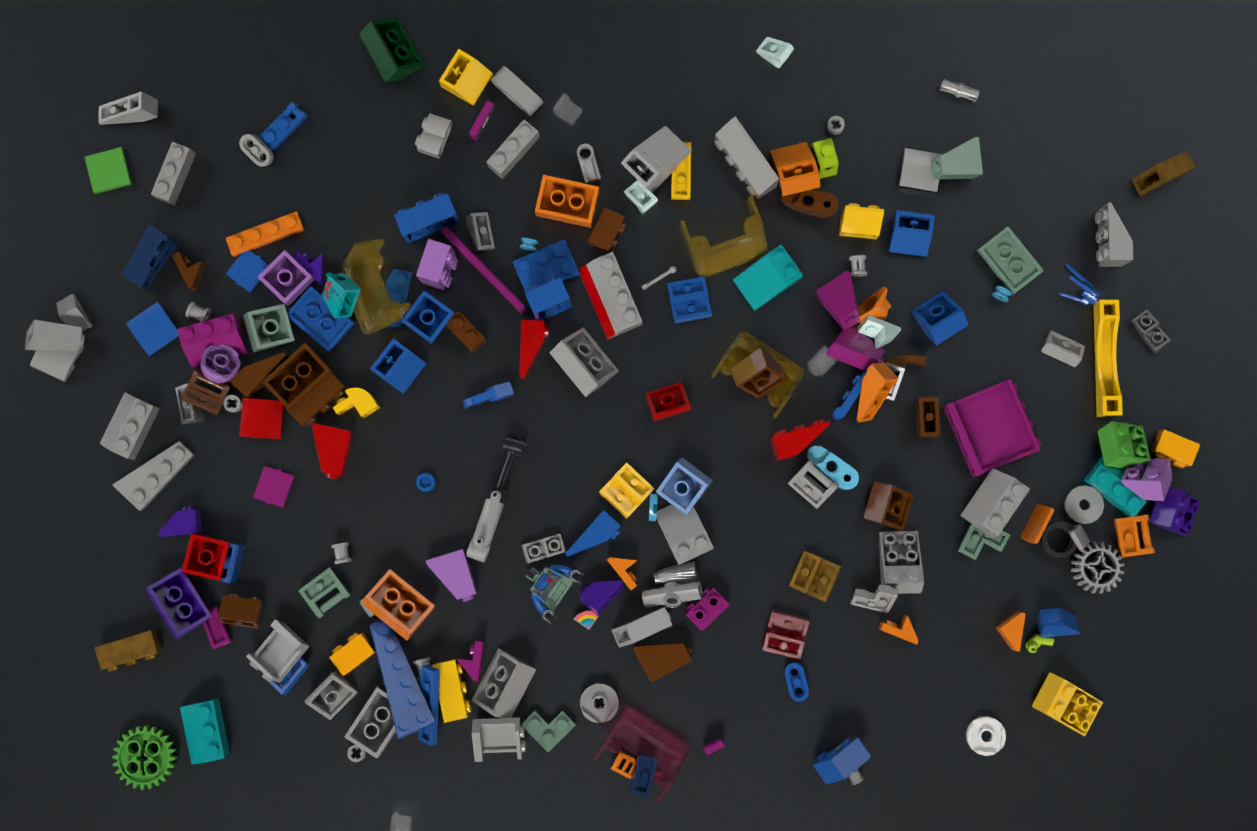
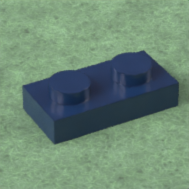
(643, 775)

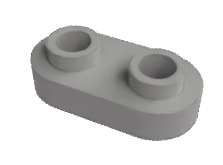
(256, 151)

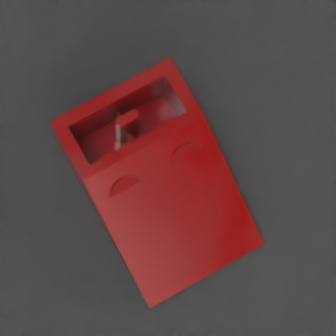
(792, 443)

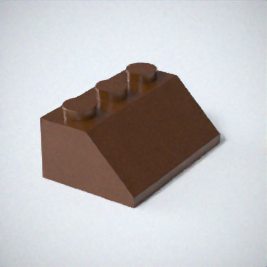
(297, 376)

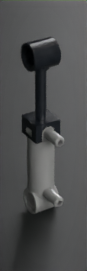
(494, 502)

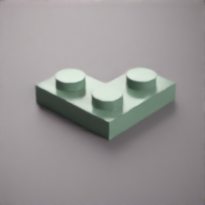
(975, 539)
(548, 734)

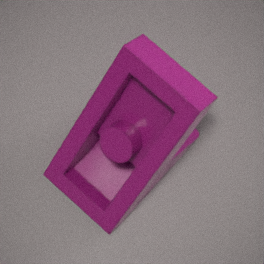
(473, 666)

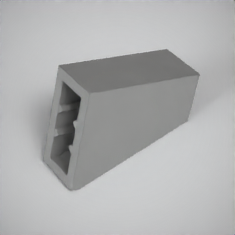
(53, 336)
(642, 627)

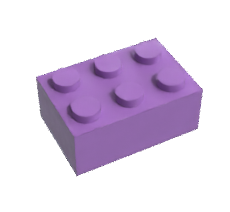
(437, 265)

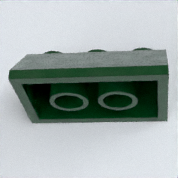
(391, 49)

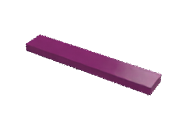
(511, 298)

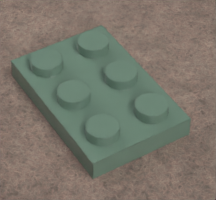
(1010, 260)

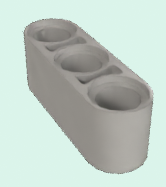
(517, 91)

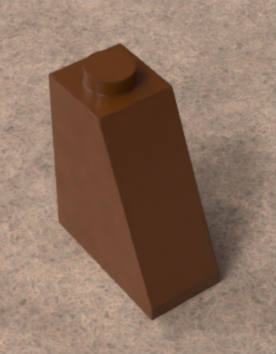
(662, 658)

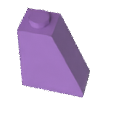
(455, 574)

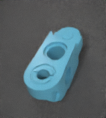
(821, 456)

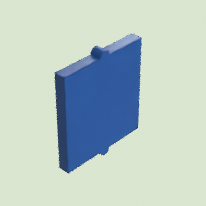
(246, 270)

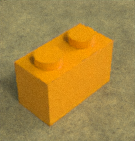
(1174, 447)
(353, 653)

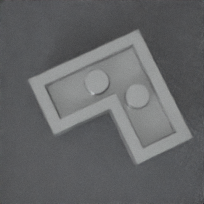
(880, 600)

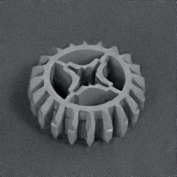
(1096, 574)

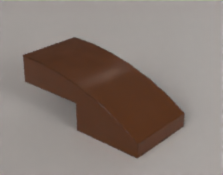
(911, 359)

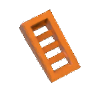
(615, 766)

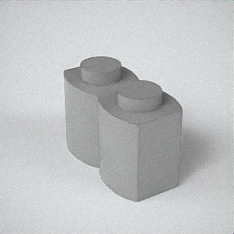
(433, 136)

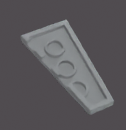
(149, 479)

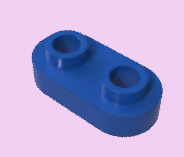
(796, 681)

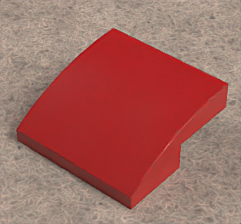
(261, 418)

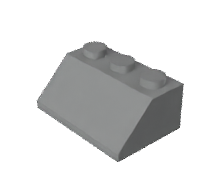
(584, 361)
(129, 426)
(995, 502)
(503, 685)

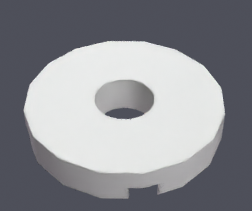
(983, 724)

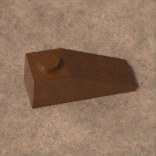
(250, 378)

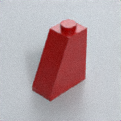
(332, 449)

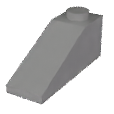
(129, 109)

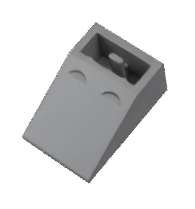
(656, 158)
(1112, 239)
(901, 561)

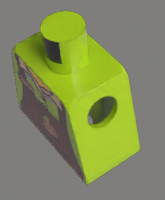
(825, 157)

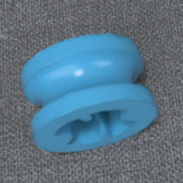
(528, 244)
(1002, 294)

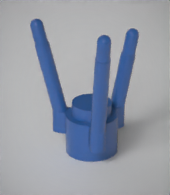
(1090, 292)

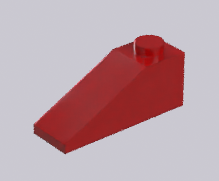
(532, 339)

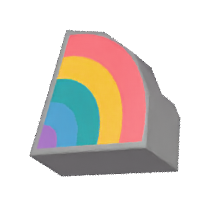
(586, 619)

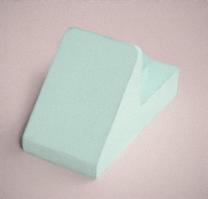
(775, 51)
(641, 196)
(879, 330)

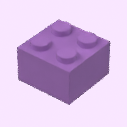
(286, 278)

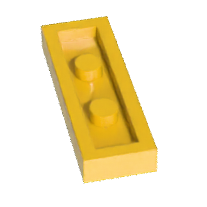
(682, 179)

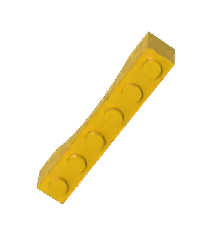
(1105, 338)

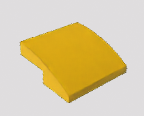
(626, 490)

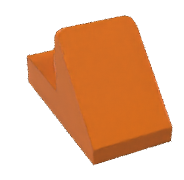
(620, 566)
(904, 632)

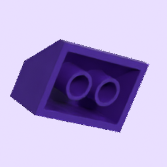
(178, 603)

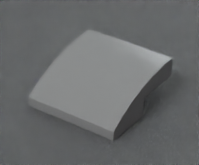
(917, 170)
(56, 363)

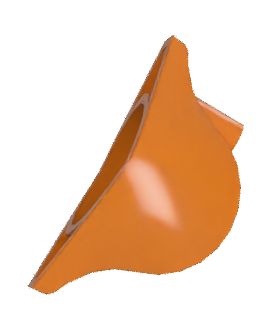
(875, 305)

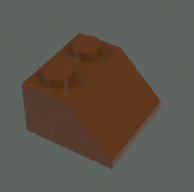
(758, 373)
(888, 505)

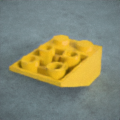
(1067, 704)

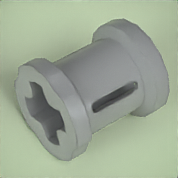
(861, 260)
(198, 312)
(341, 553)
(419, 663)

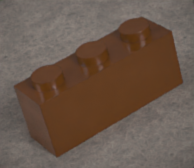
(318, 400)

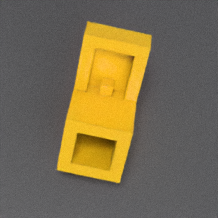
(361, 399)

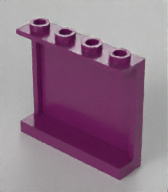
(992, 427)

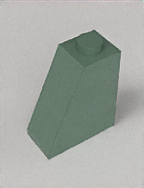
(960, 162)

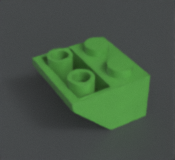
(1123, 444)

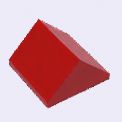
(668, 401)

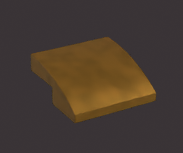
(815, 576)

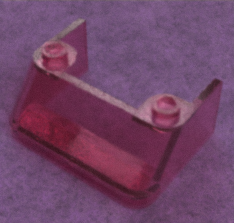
(646, 737)

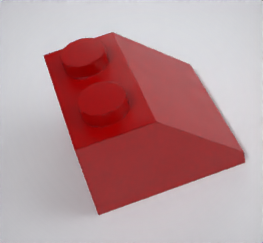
(205, 556)

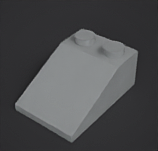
(683, 533)

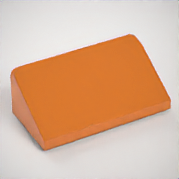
(1037, 523)

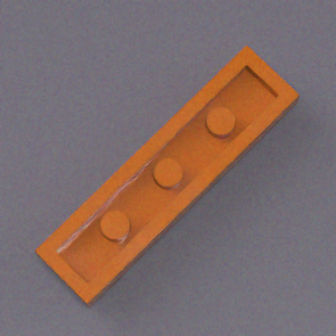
(265, 234)

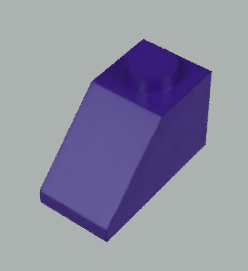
(183, 523)
(600, 595)

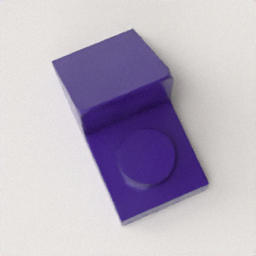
(315, 269)

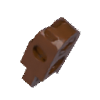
(816, 209)

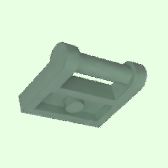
(322, 586)

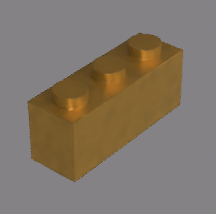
(128, 650)

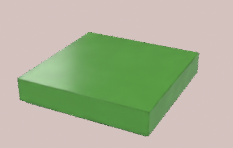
(108, 170)

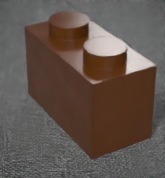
(606, 231)
(466, 332)
(927, 417)
(241, 611)

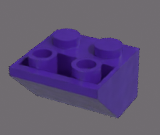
(1175, 512)

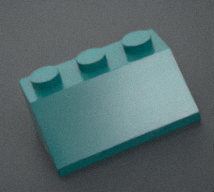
(1108, 483)
(205, 731)

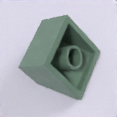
(268, 328)

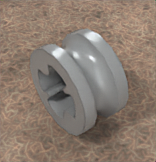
(841, 123)
(231, 409)
(350, 752)

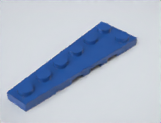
(404, 695)

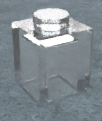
(820, 363)

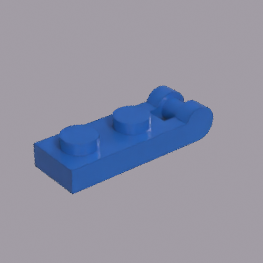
(283, 127)
(849, 397)

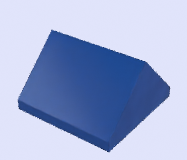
(233, 563)

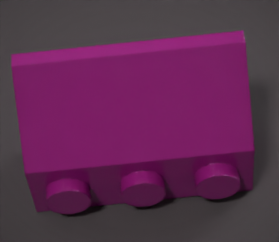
(213, 332)

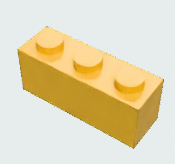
(452, 691)

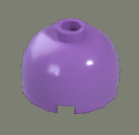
(220, 363)

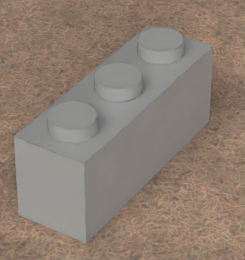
(513, 149)
(173, 173)

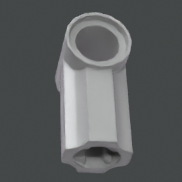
(588, 165)

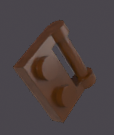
(203, 397)

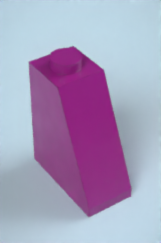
(840, 300)
(855, 349)

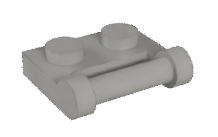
(809, 487)

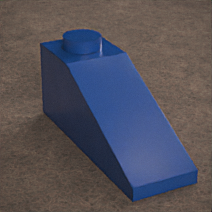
(598, 532)

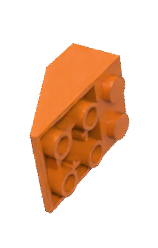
(795, 168)

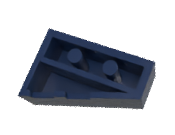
(149, 257)

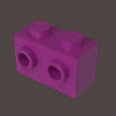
(707, 608)

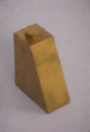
(1163, 173)

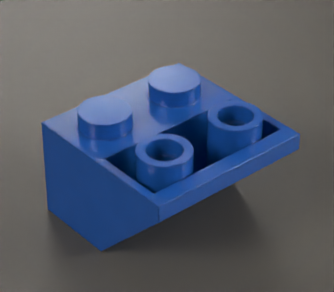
(911, 233)
(398, 366)

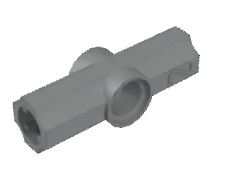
(672, 594)

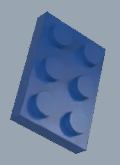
(545, 264)
(317, 321)

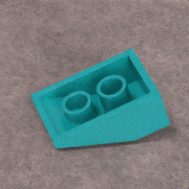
(768, 277)

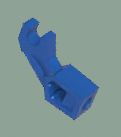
(493, 394)

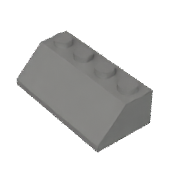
(746, 159)

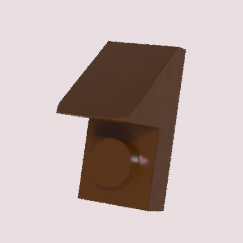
(190, 274)

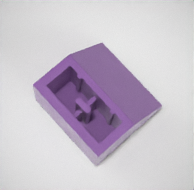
(1149, 479)

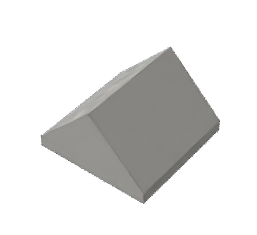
(331, 695)

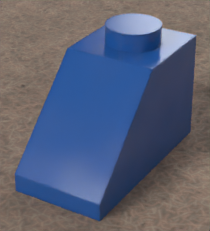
(1057, 623)

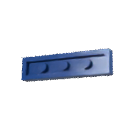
(430, 689)

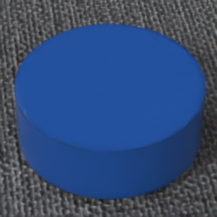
(426, 482)

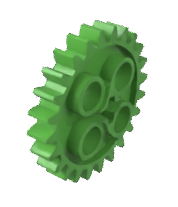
(127, 755)

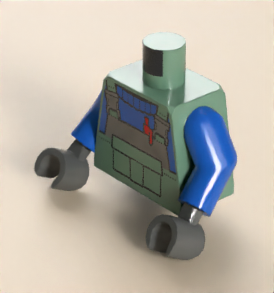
(551, 587)

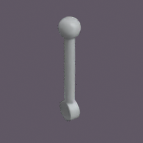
(672, 269)

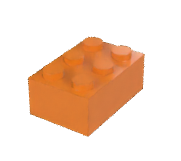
(567, 201)
(398, 604)

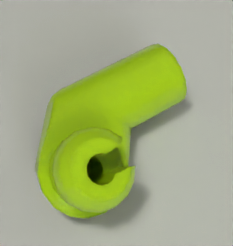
(1036, 641)

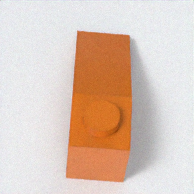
(874, 390)

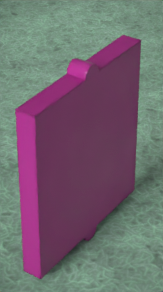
(273, 486)

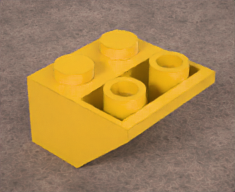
(465, 77)
(861, 221)

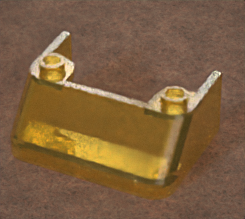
(731, 253)
(373, 304)
(744, 346)

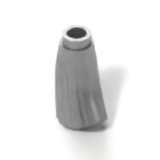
(682, 574)

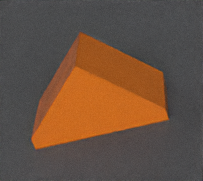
(1012, 630)

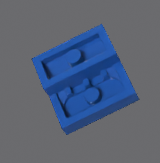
(689, 300)
(153, 328)

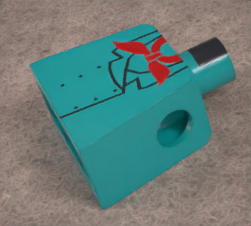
(340, 294)

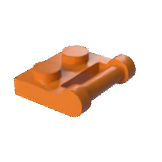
(1128, 536)

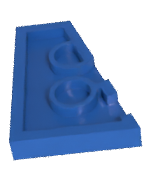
(398, 289)

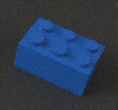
(426, 217)
(548, 298)

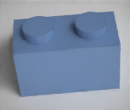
(684, 486)

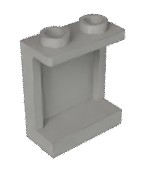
(278, 652)
(497, 736)

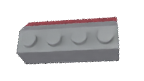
(610, 295)

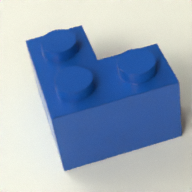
(841, 762)

